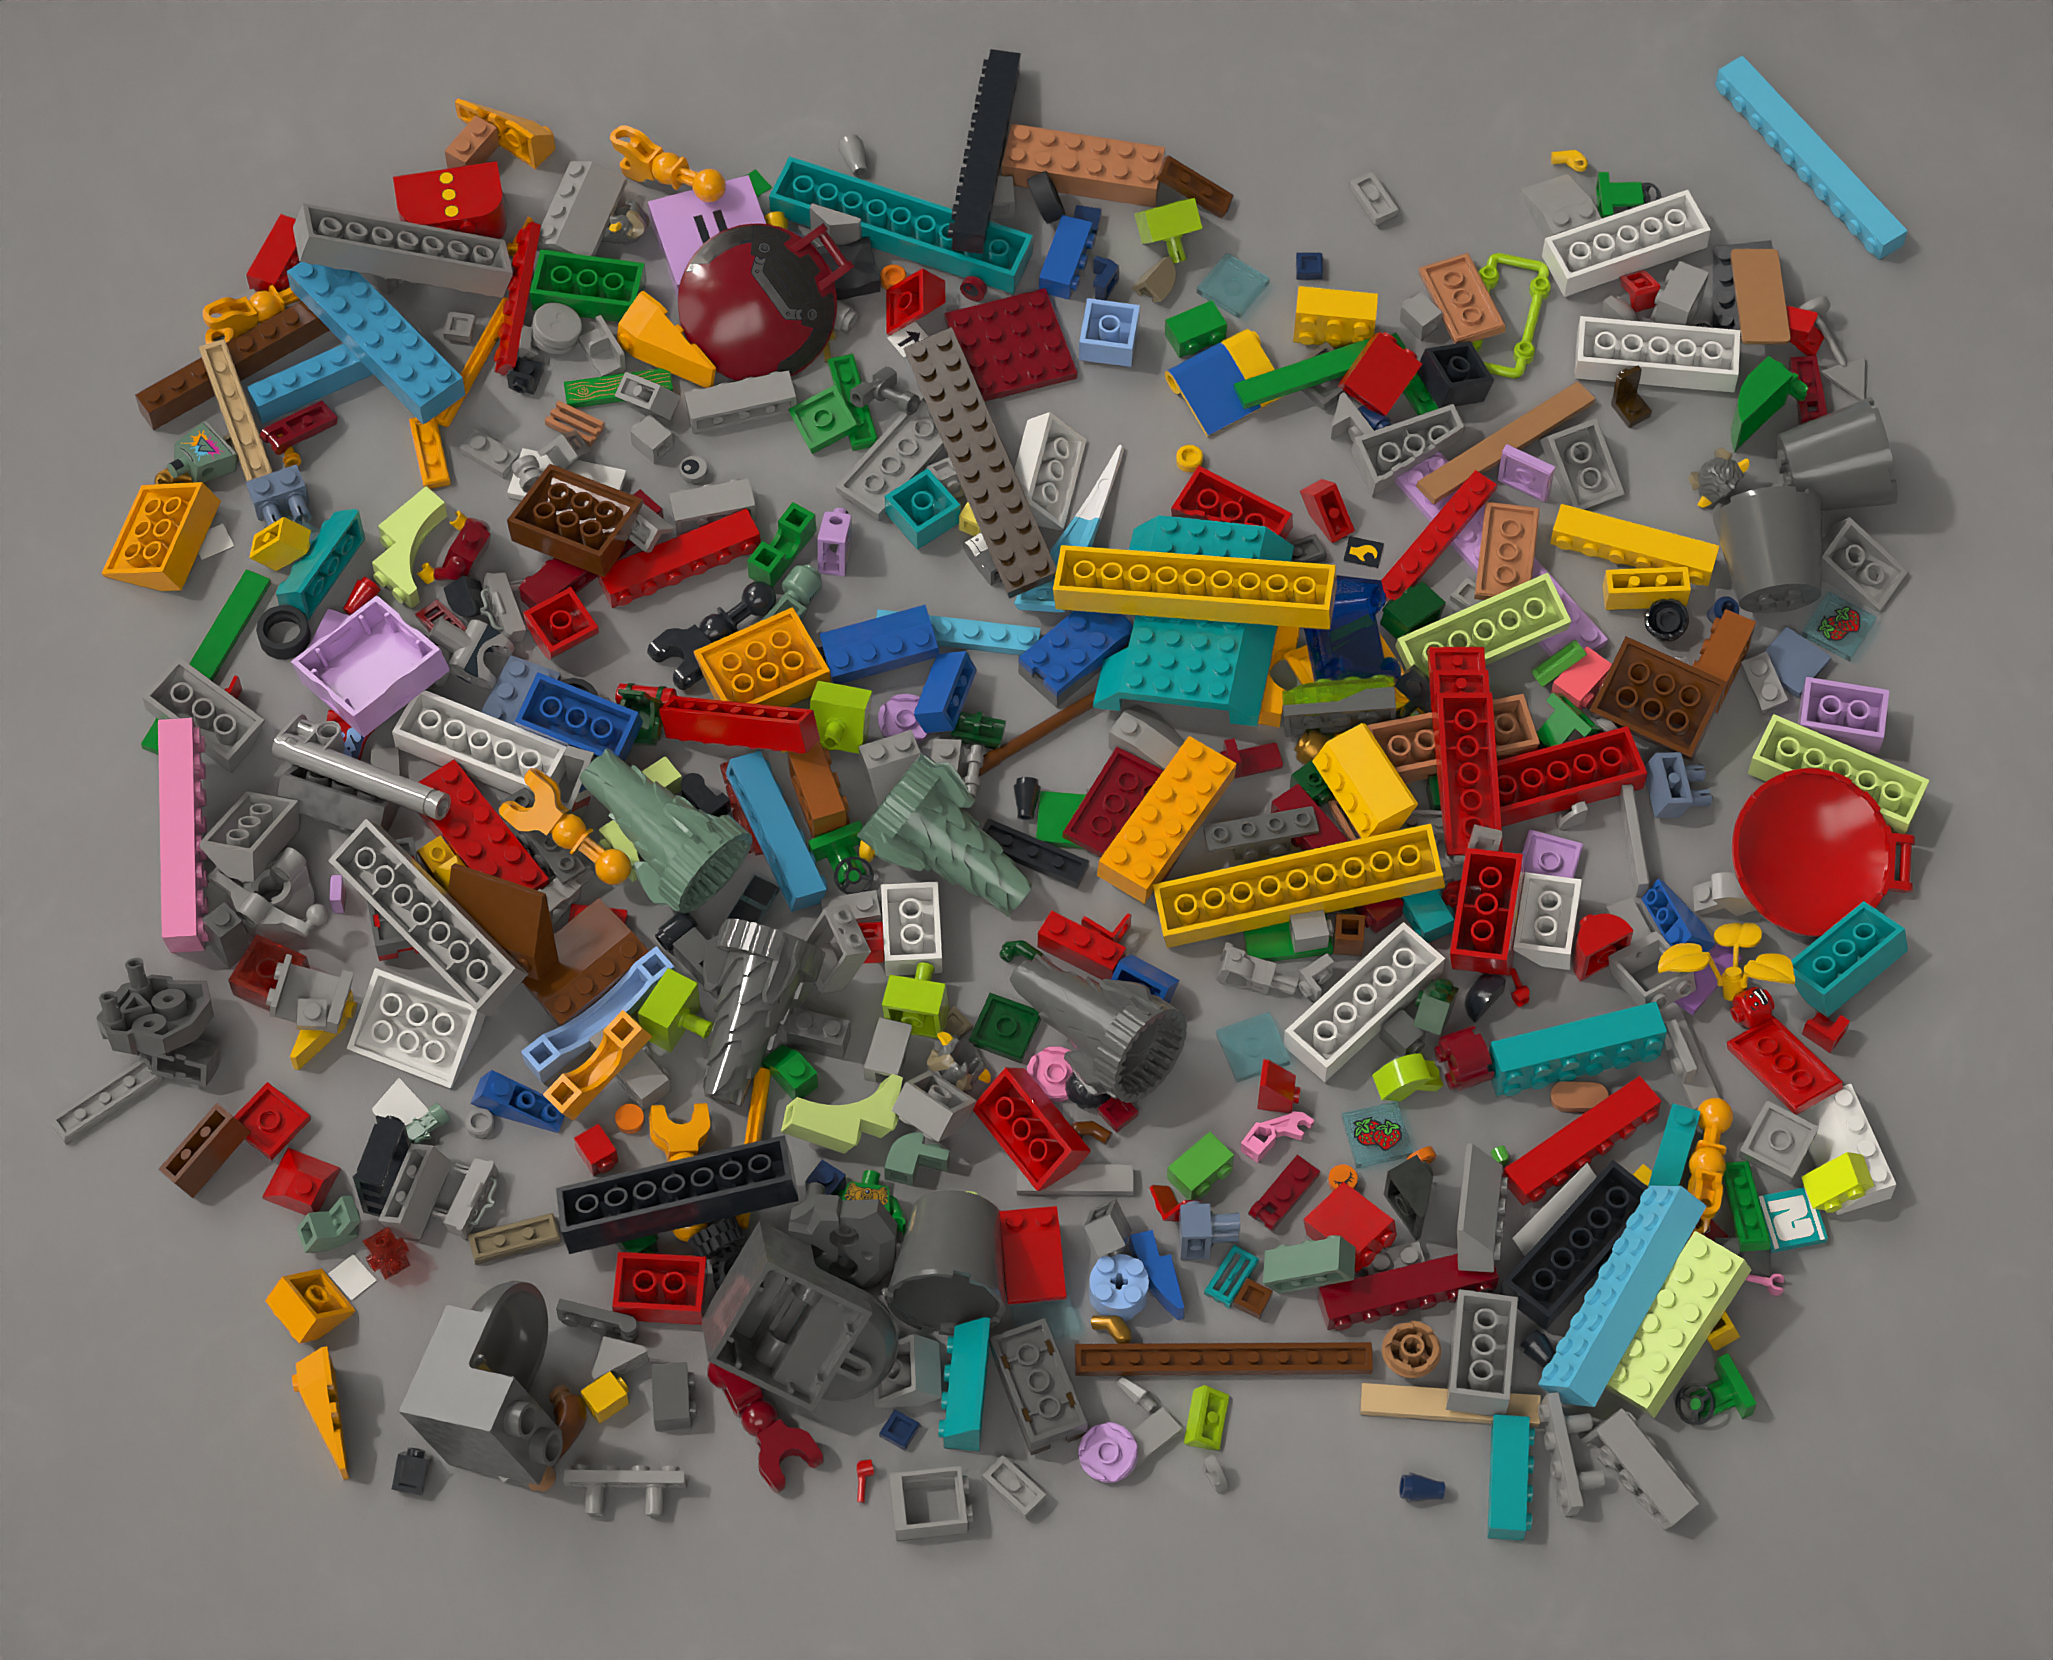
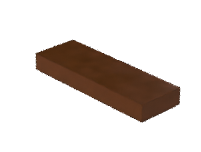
(1194, 185)

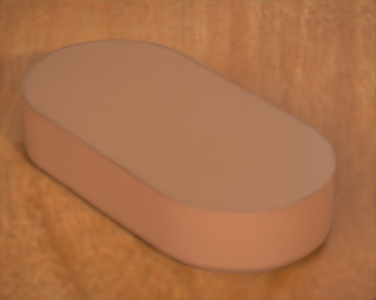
(1577, 1096)

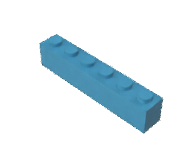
(306, 383)
(776, 831)

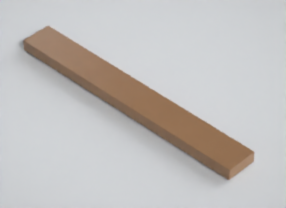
(1516, 434)

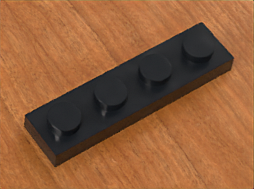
(1038, 854)

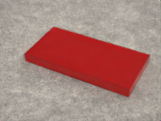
(1784, 1065)

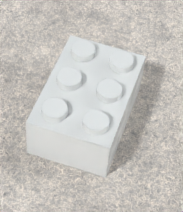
(911, 927)

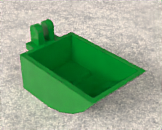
(1762, 397)

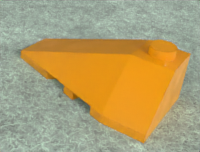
(515, 134)
(655, 340)
(320, 1396)

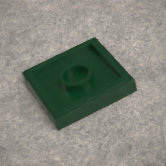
(1005, 1028)

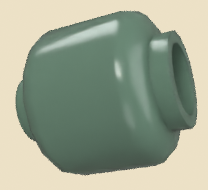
(802, 584)

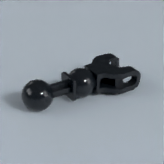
(756, 599)

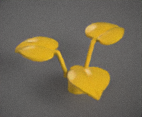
(1767, 967)

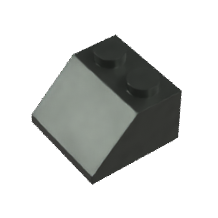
(1409, 1192)

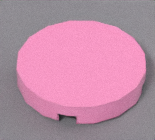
(1047, 1072)

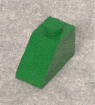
(791, 1071)

